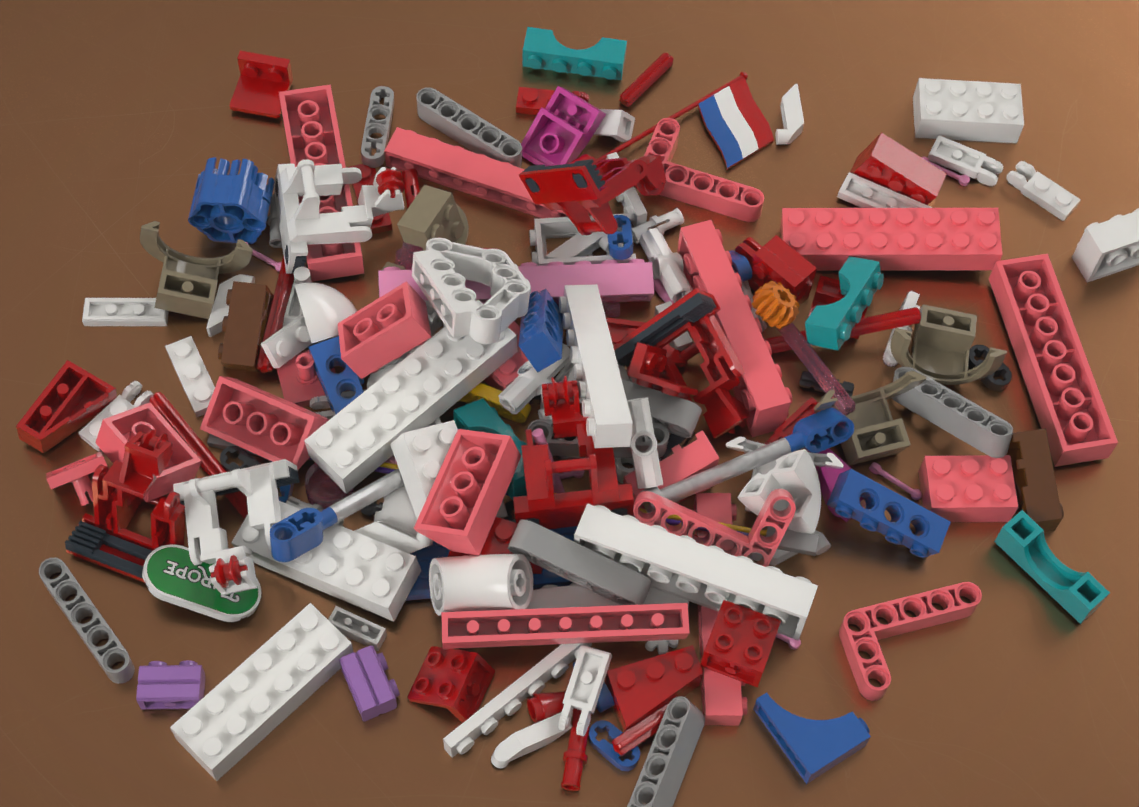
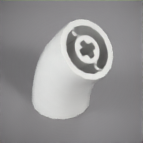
(480, 583)

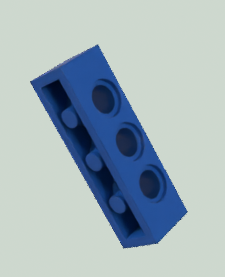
(542, 331)
(325, 357)
(928, 526)

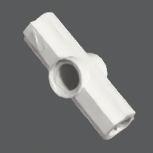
(665, 264)
(530, 383)
(645, 462)

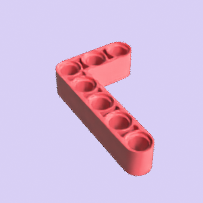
(684, 183)
(717, 532)
(899, 623)

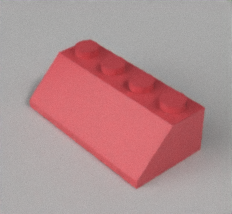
(260, 421)
(468, 490)

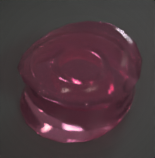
(322, 489)

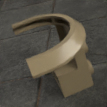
(432, 216)
(189, 281)
(943, 347)
(874, 429)

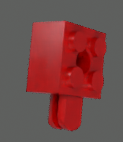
(780, 264)

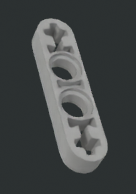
(377, 126)

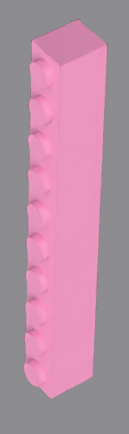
(615, 280)

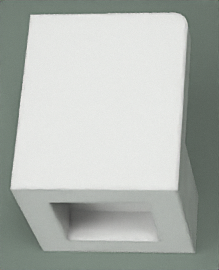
(616, 124)

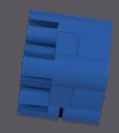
(231, 204)

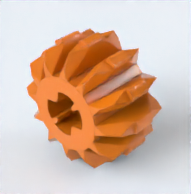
(775, 305)

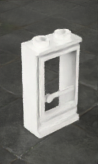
(561, 228)

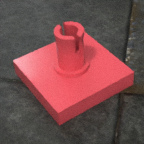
(300, 380)
(78, 474)

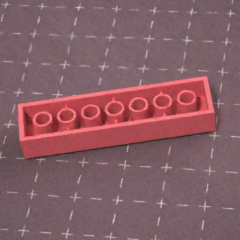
(315, 136)
(895, 237)
(711, 270)
(1052, 360)

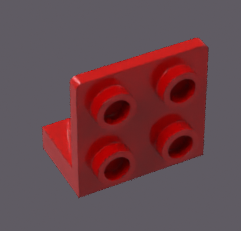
(260, 84)
(646, 367)
(740, 643)
(452, 681)

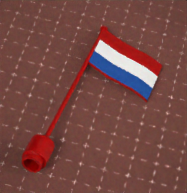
(729, 118)

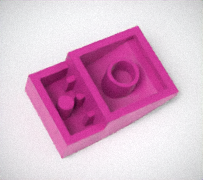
(561, 129)

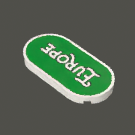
(180, 582)

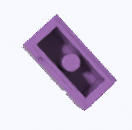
(369, 683)
(170, 685)

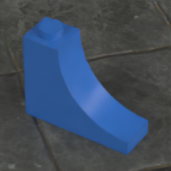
(810, 743)

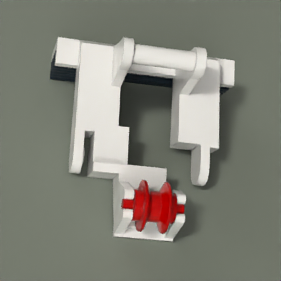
(304, 225)
(209, 543)

